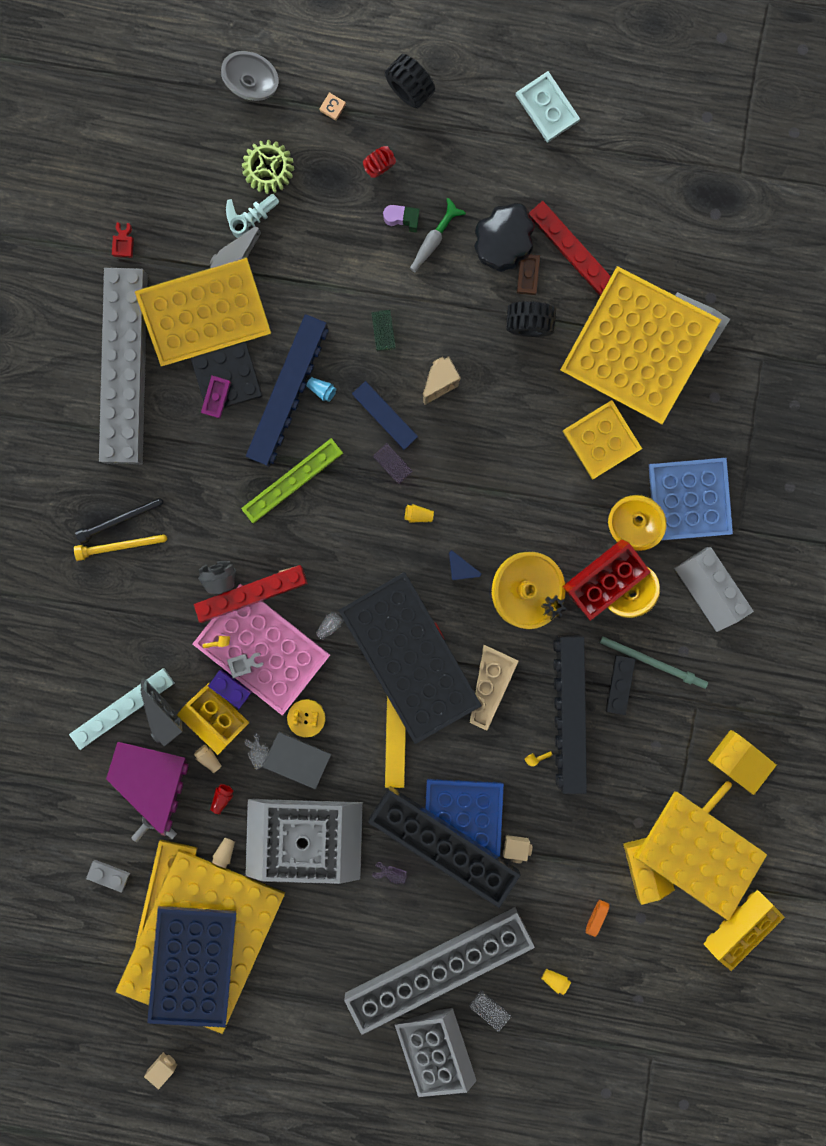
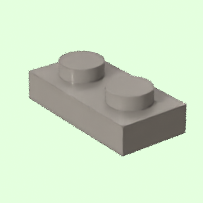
(108, 876)

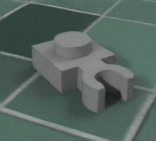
(242, 665)

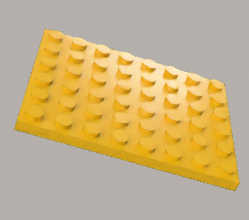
(205, 885)

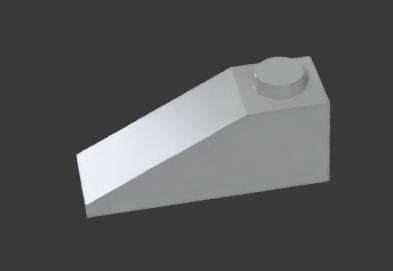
(237, 249)

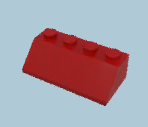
(606, 579)

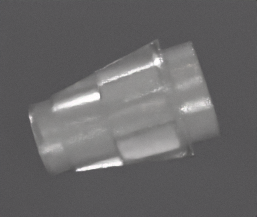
(329, 625)

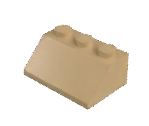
(441, 380)

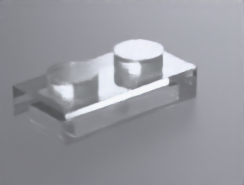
(489, 1010)

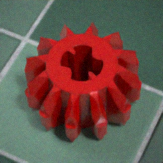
(379, 161)

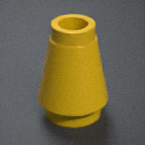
(418, 514)
(556, 981)

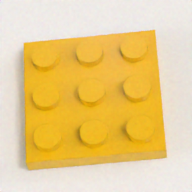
(602, 439)

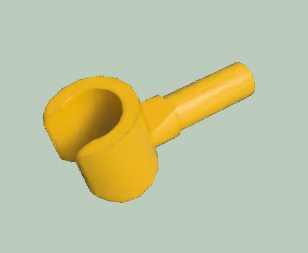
(222, 642)
(531, 760)

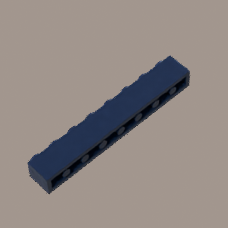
(287, 389)

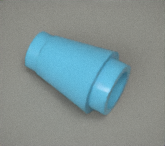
(321, 388)

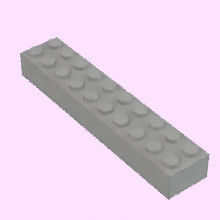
(122, 368)
(438, 970)

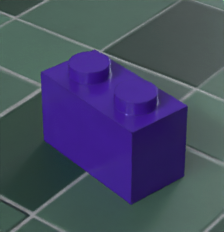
(230, 688)

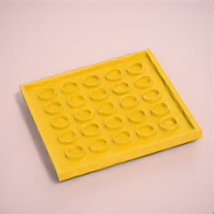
(640, 345)

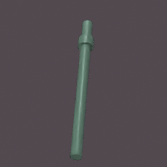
(687, 677)

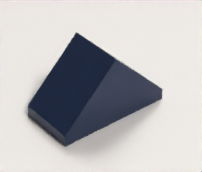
(460, 568)

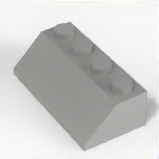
(713, 589)

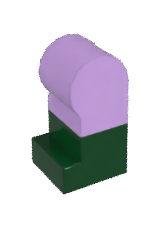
(402, 215)

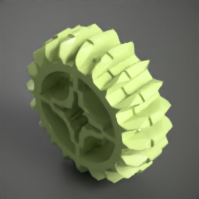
(259, 152)

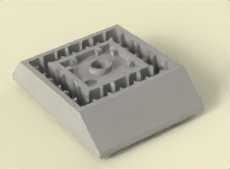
(331, 833)

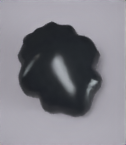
(504, 237)

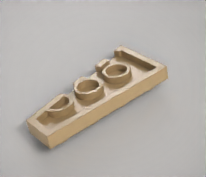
(492, 682)

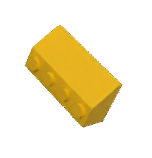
(744, 930)

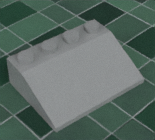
(436, 1053)

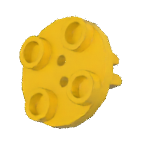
(315, 718)

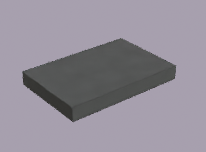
(296, 760)

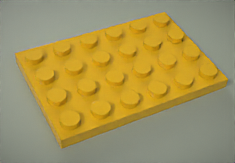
(203, 311)
(701, 855)

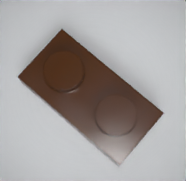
(528, 275)

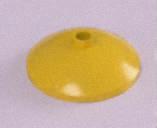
(640, 534)
(646, 596)

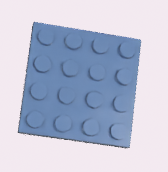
(693, 497)

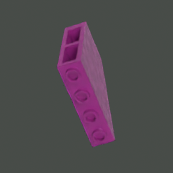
(148, 782)

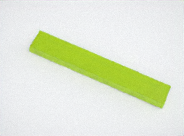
(292, 481)

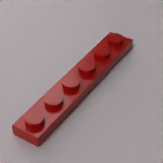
(570, 247)
(250, 594)

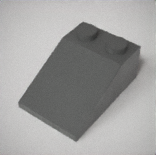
(162, 718)

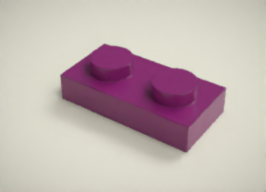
(216, 397)

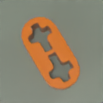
(597, 918)

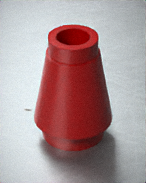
(221, 798)

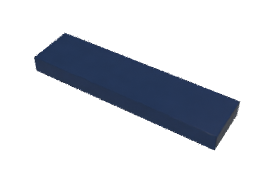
(384, 415)

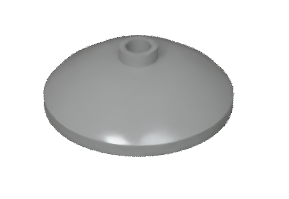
(249, 75)

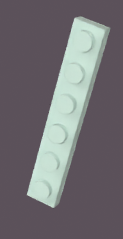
(118, 711)

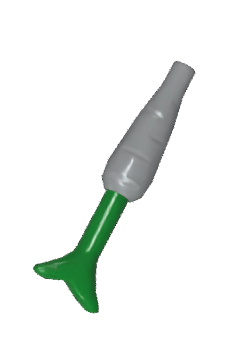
(435, 236)

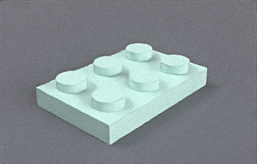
(547, 106)

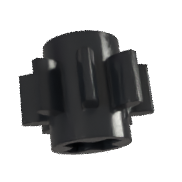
(558, 604)

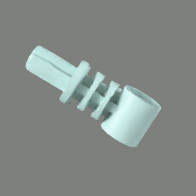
(248, 219)

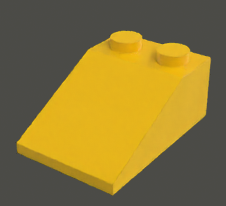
(742, 762)

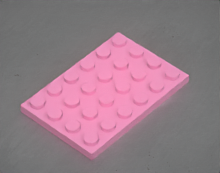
(287, 653)

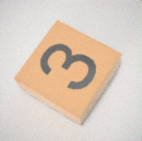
(332, 106)

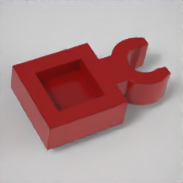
(122, 244)

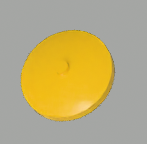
(523, 586)

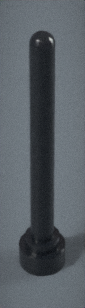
(83, 535)

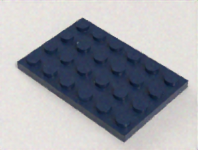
(191, 967)

